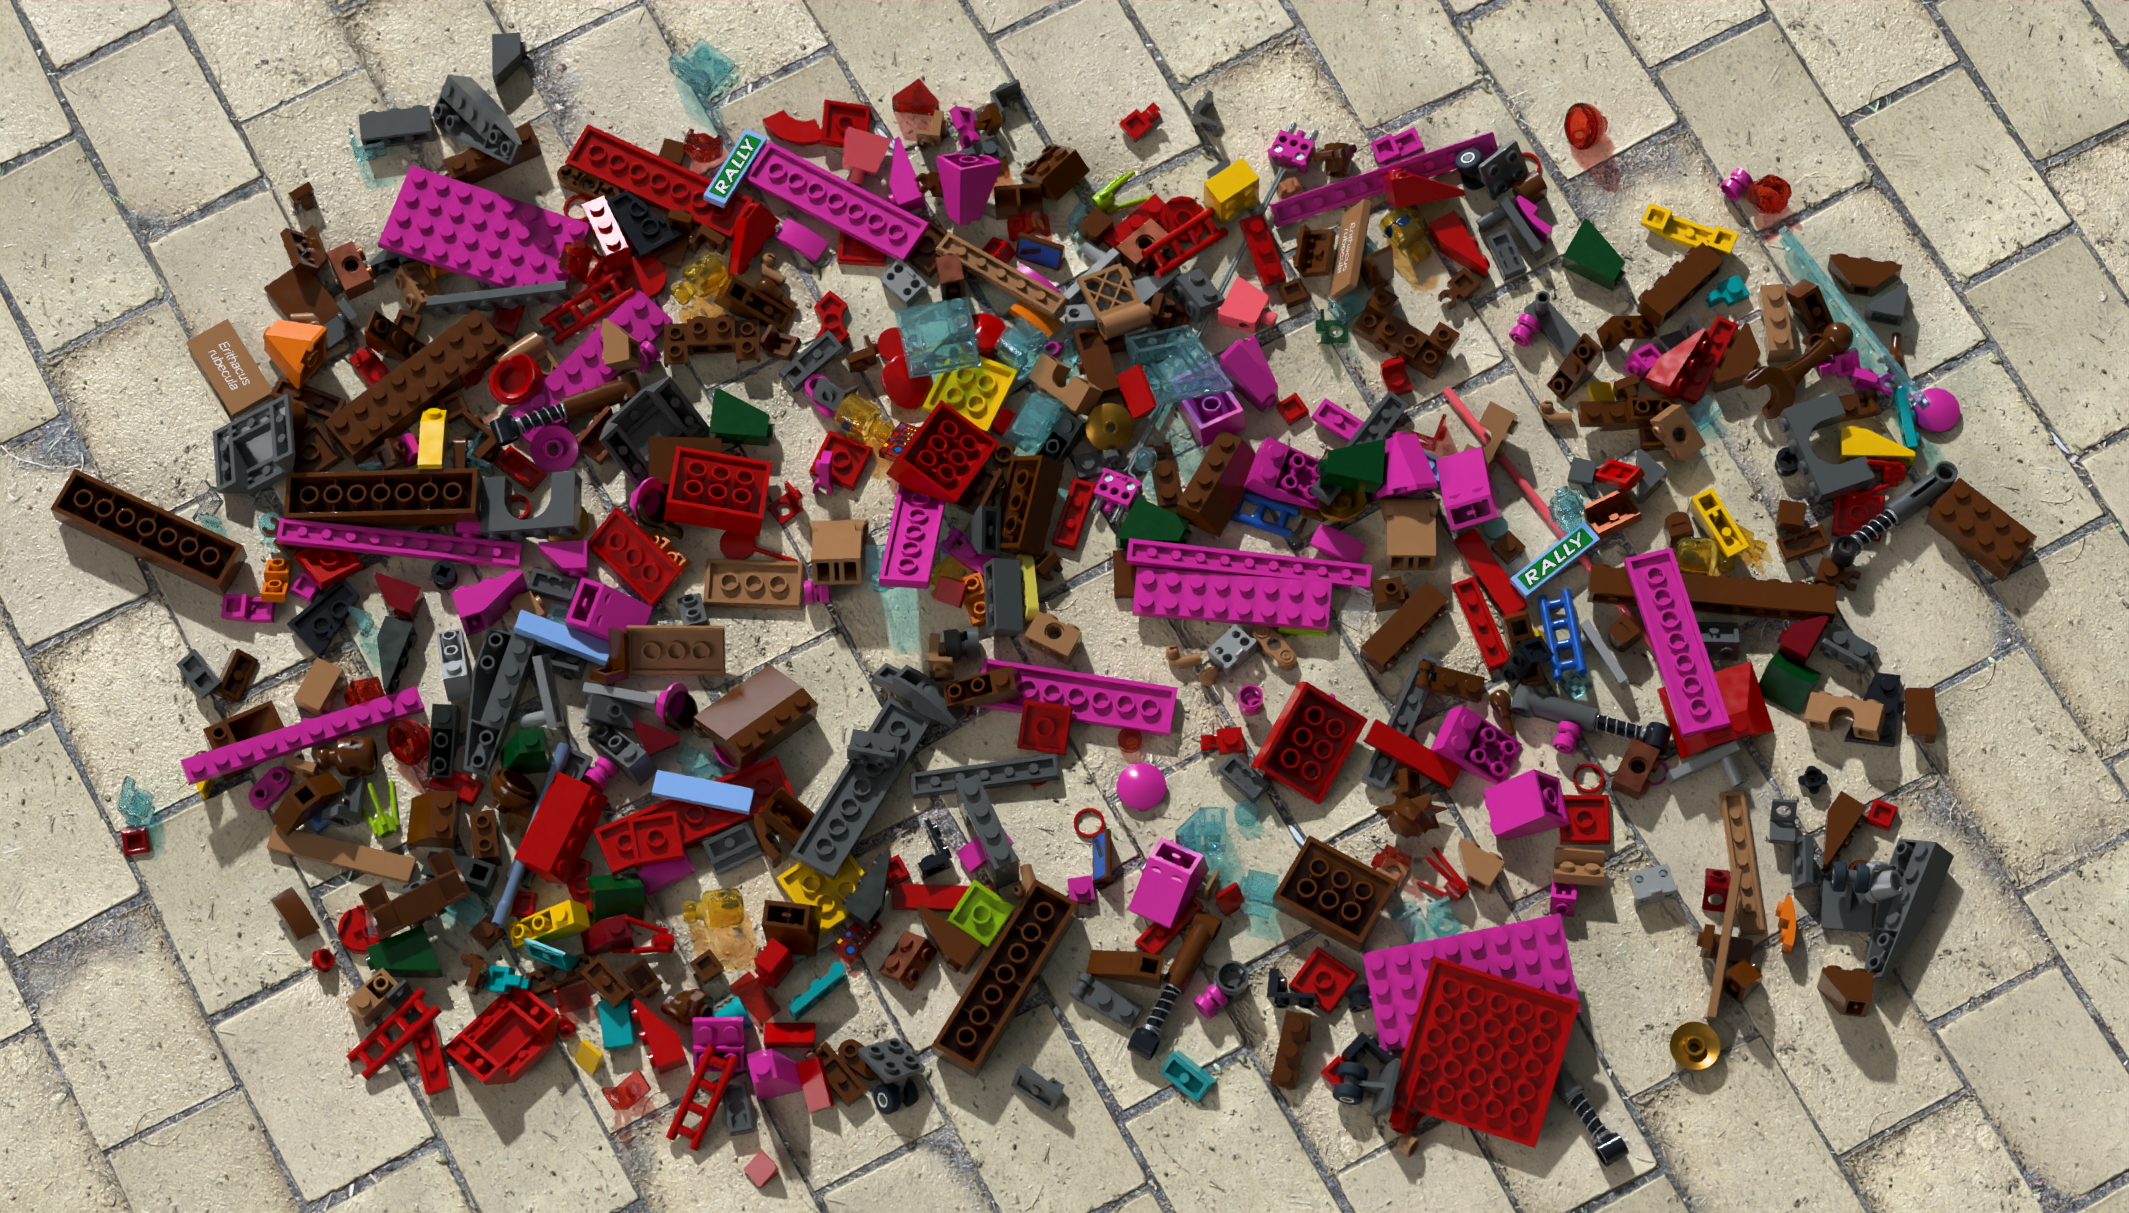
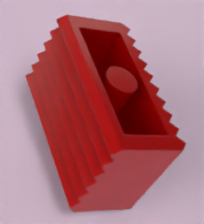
(773, 964)

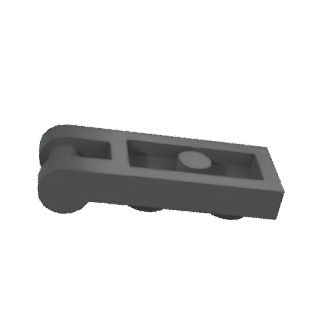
(811, 360)
(1106, 1001)

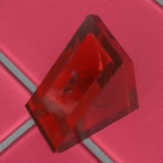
(915, 100)

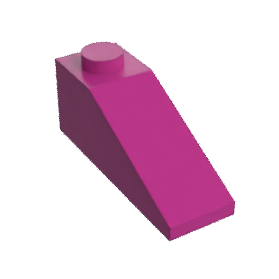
(902, 181)

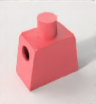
(863, 154)
(1246, 308)

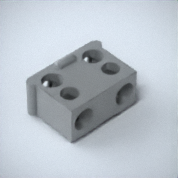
(904, 282)
(1083, 319)
(1232, 650)
(1652, 885)

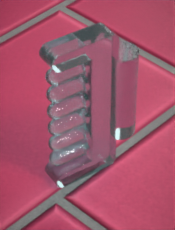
(697, 768)

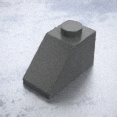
(506, 55)

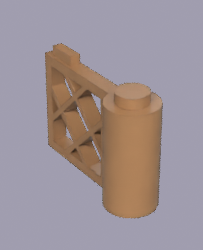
(1123, 317)
(532, 345)

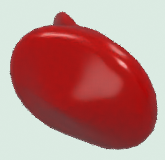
(987, 331)
(515, 379)
(902, 390)

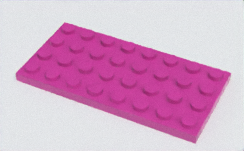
(478, 232)
(1522, 951)

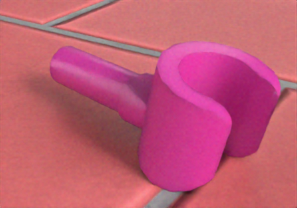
(1052, 344)

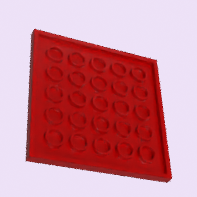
(1485, 1051)

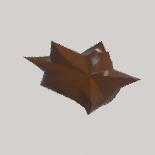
(1411, 816)

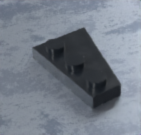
(641, 226)
(324, 617)
(1886, 691)

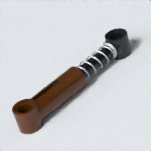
(620, 390)
(1200, 936)

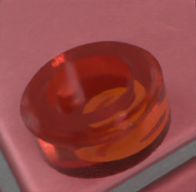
(1129, 740)

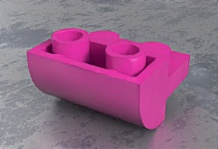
(722, 1033)

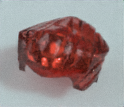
(703, 147)
(1769, 194)

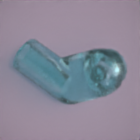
(1071, 354)

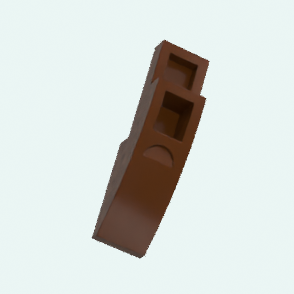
(1621, 414)

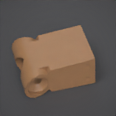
(1410, 532)
(838, 550)

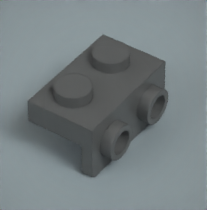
(1196, 293)

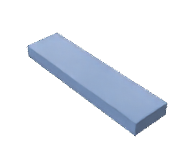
(562, 637)
(703, 792)

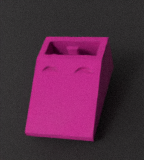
(1283, 474)
(1467, 489)
(488, 601)
(603, 607)
(1476, 745)
(1168, 882)

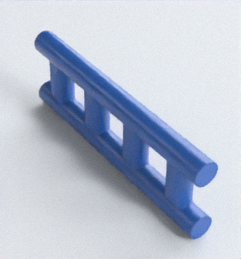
(1257, 520)
(1573, 642)

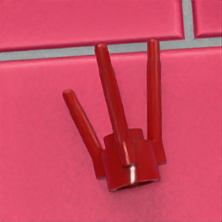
(1890, 471)
(1455, 887)
(660, 943)
(1403, 1120)

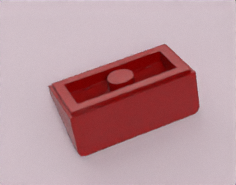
(1137, 392)
(789, 1035)

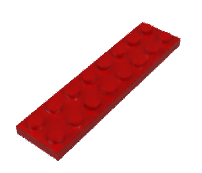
(654, 179)
(695, 820)

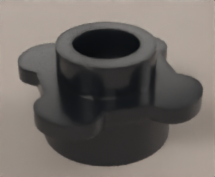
(1813, 772)

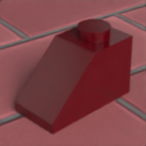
(400, 597)
(1802, 638)
(607, 935)

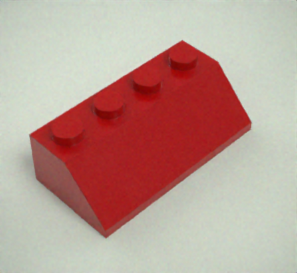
(561, 828)

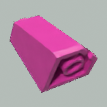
(966, 184)
(1250, 373)
(1405, 468)
(773, 1074)

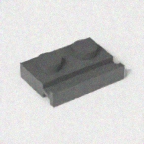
(732, 848)

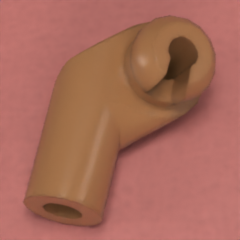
(768, 269)
(307, 318)
(1552, 416)
(1181, 661)
(1027, 879)

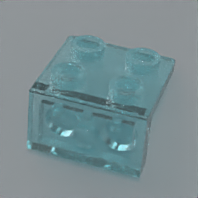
(701, 67)

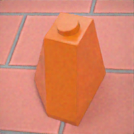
(296, 349)

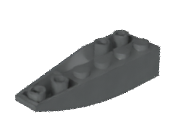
(476, 119)
(495, 695)
(1901, 917)

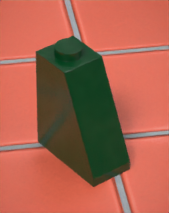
(1594, 257)
(739, 421)
(1354, 467)
(1152, 523)
(527, 752)
(405, 955)

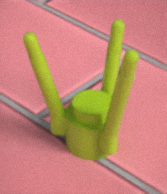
(1105, 198)
(385, 824)

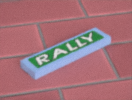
(735, 168)
(1554, 560)

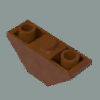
(1863, 275)
(390, 339)
(1738, 360)
(1577, 367)
(306, 801)

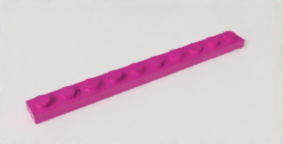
(1371, 182)
(399, 543)
(1246, 563)
(302, 735)

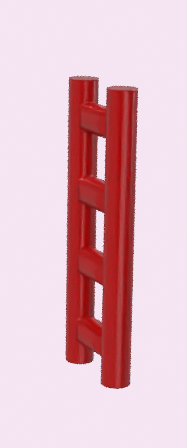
(1171, 240)
(582, 320)
(378, 1034)
(699, 1082)

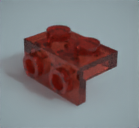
(576, 260)

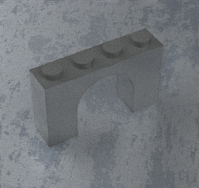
(1823, 479)
(560, 517)
(980, 813)

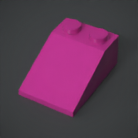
(1213, 413)

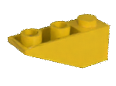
(551, 924)

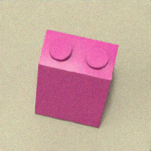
(1526, 805)

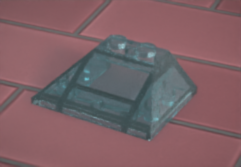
(938, 337)
(1176, 365)

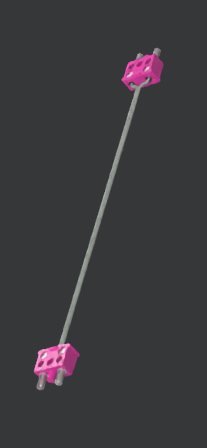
(1120, 490)

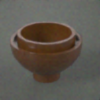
(512, 791)

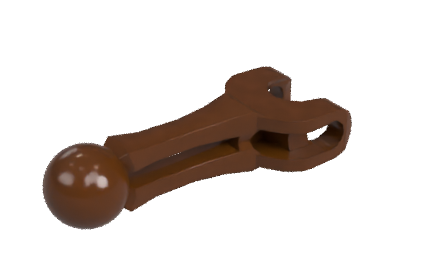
(1783, 380)

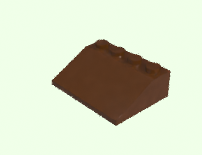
(757, 716)
(1334, 894)

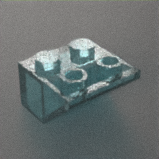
(1033, 421)
(1204, 831)

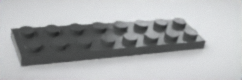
(858, 795)

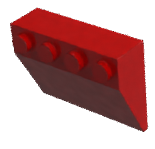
(943, 455)
(717, 491)
(1309, 742)

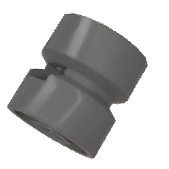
(962, 643)
(1233, 980)

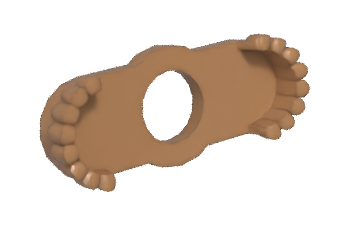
(1284, 655)

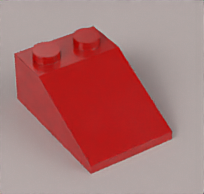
(1411, 189)

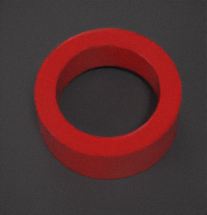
(517, 497)

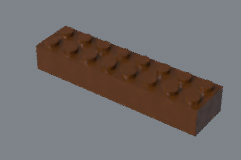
(414, 386)
(385, 497)
(149, 532)
(1005, 978)

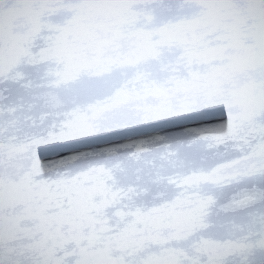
(506, 904)

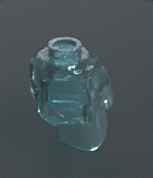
(1566, 508)
(134, 804)

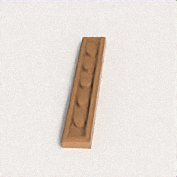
(1003, 276)
(343, 854)
(1742, 857)
(1724, 944)

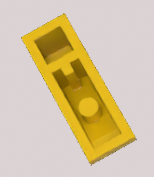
(433, 439)
(1861, 442)
(1717, 523)

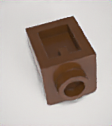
(709, 238)

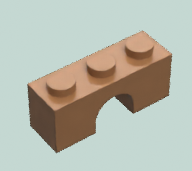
(1776, 318)
(1051, 377)
(1500, 424)
(1825, 709)

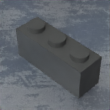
(397, 126)
(1003, 597)

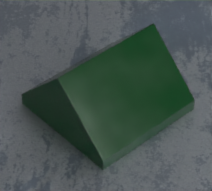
(1788, 682)
(616, 896)

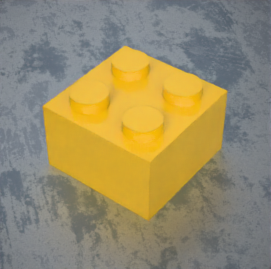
(1232, 191)

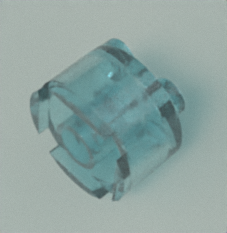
(1021, 344)

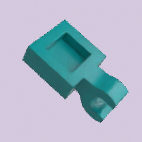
(1728, 291)
(503, 979)

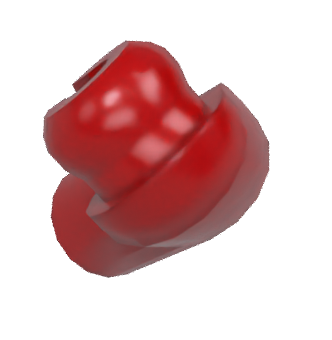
(566, 1027)

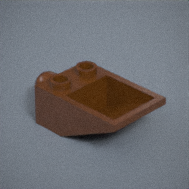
(240, 727)

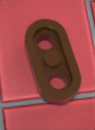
(854, 1061)

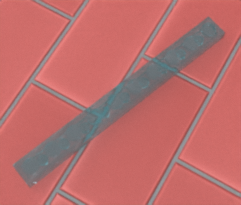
(1857, 324)

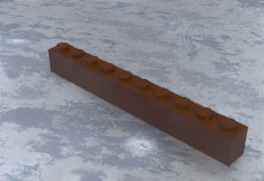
(1725, 594)

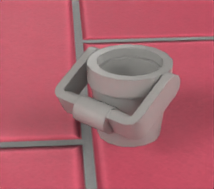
(1883, 882)

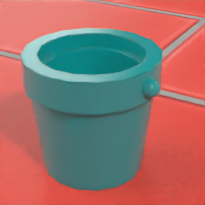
(735, 1009)

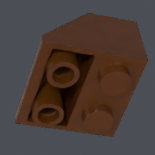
(1056, 170)
(793, 925)
(1847, 989)

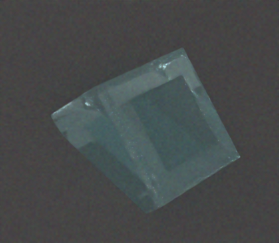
(362, 620)

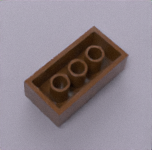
(1981, 529)

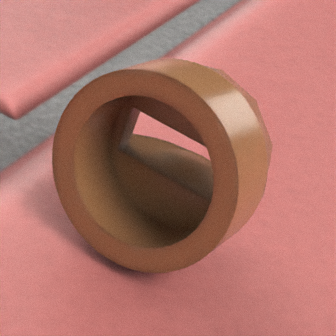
(1208, 676)
(1408, 1145)

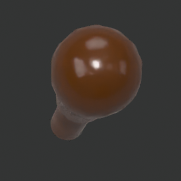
(771, 290)
(1896, 350)
(1501, 704)

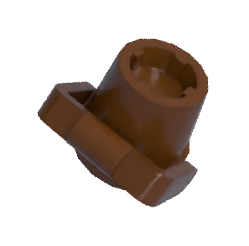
(1336, 158)

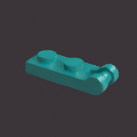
(1906, 420)
(817, 991)

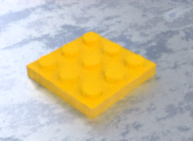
(975, 391)
(812, 888)

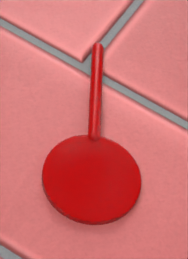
(890, 344)
(742, 546)

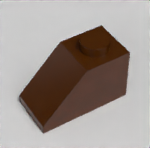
(1809, 306)
(1742, 980)

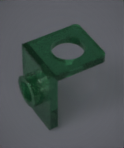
(1323, 327)

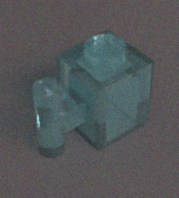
(1259, 890)

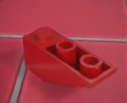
(750, 233)
(1454, 241)
(1675, 367)
(663, 1041)

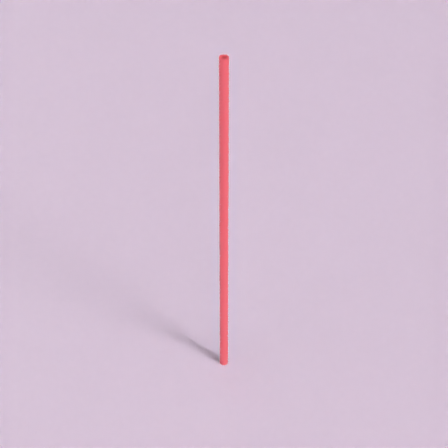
(1529, 492)

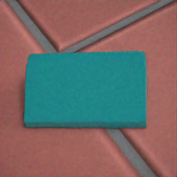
(550, 955)
(616, 1025)
(1187, 1076)

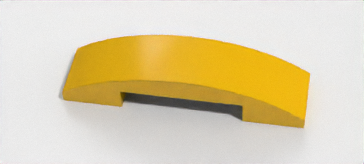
(1686, 232)

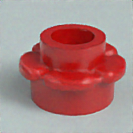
(322, 960)

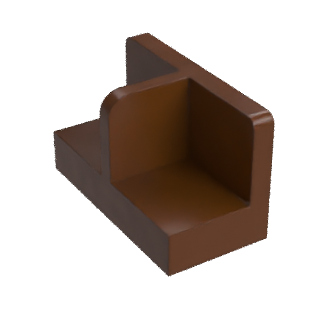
(1015, 199)
(1921, 713)
(607, 982)

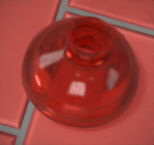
(1584, 126)
(408, 740)

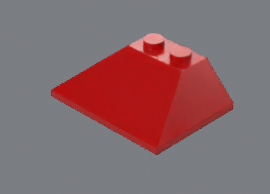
(1743, 705)
(506, 1038)

